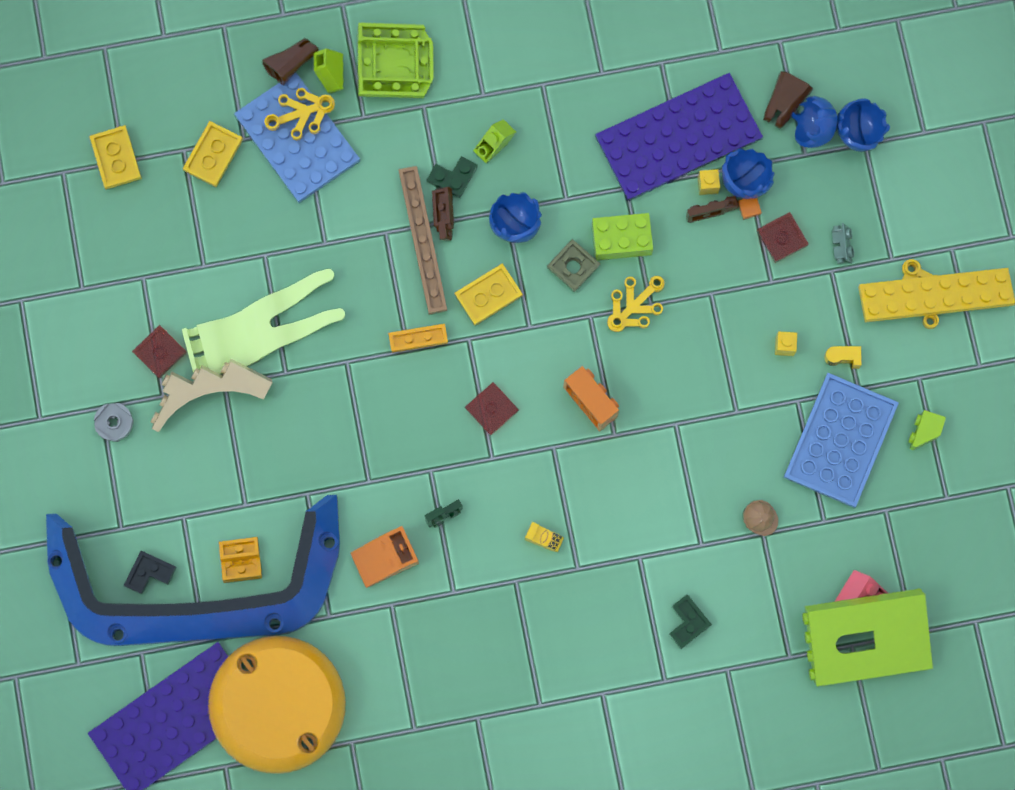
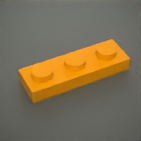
(418, 338)

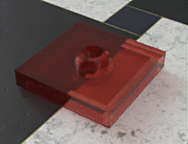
(782, 237)
(159, 351)
(491, 408)

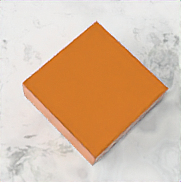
(749, 208)

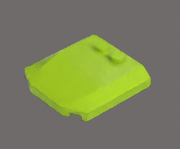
(394, 60)

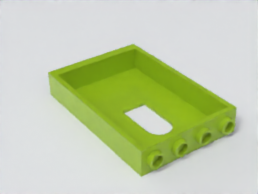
(898, 629)

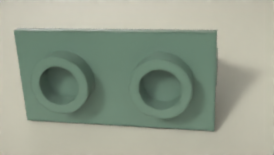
(845, 250)

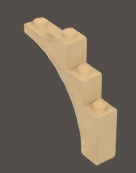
(205, 381)

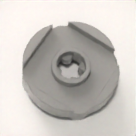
(113, 411)

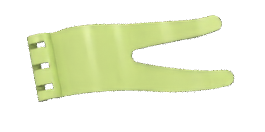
(249, 333)

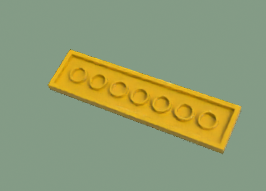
(936, 295)

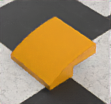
(240, 560)

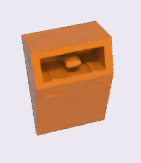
(384, 557)

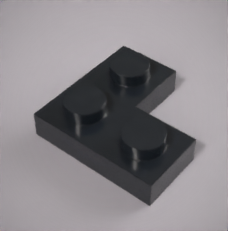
(146, 567)

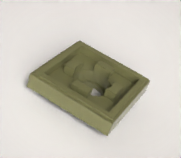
(573, 252)

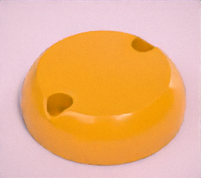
(276, 704)

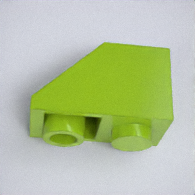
(329, 69)
(494, 140)
(928, 429)

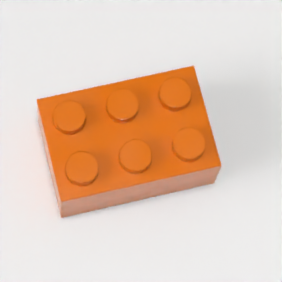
(591, 398)

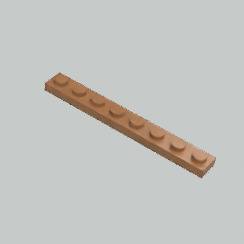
(422, 240)

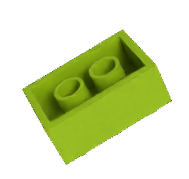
(622, 236)

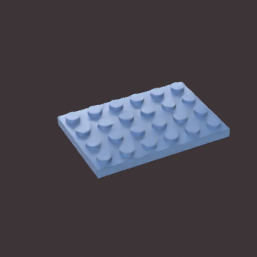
(303, 163)
(841, 440)

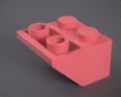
(860, 586)

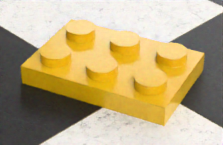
(212, 154)
(115, 157)
(488, 294)

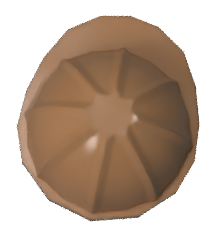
(760, 518)

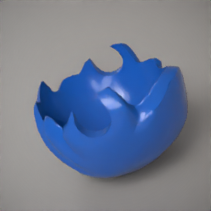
(815, 123)
(862, 125)
(747, 173)
(515, 217)

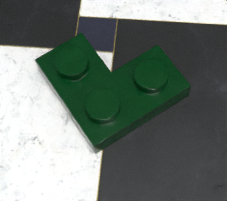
(457, 179)
(437, 516)
(693, 622)

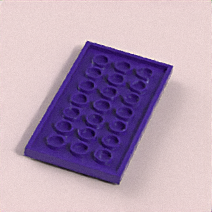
(678, 136)
(161, 724)

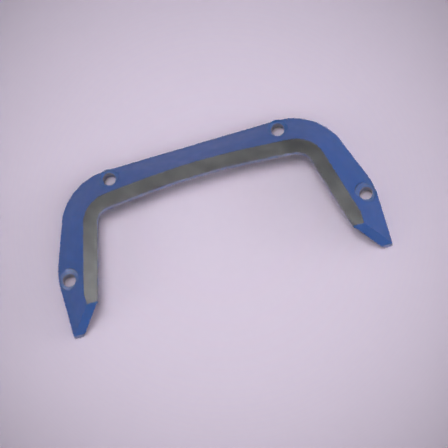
(199, 620)

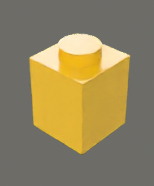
(708, 182)
(786, 343)

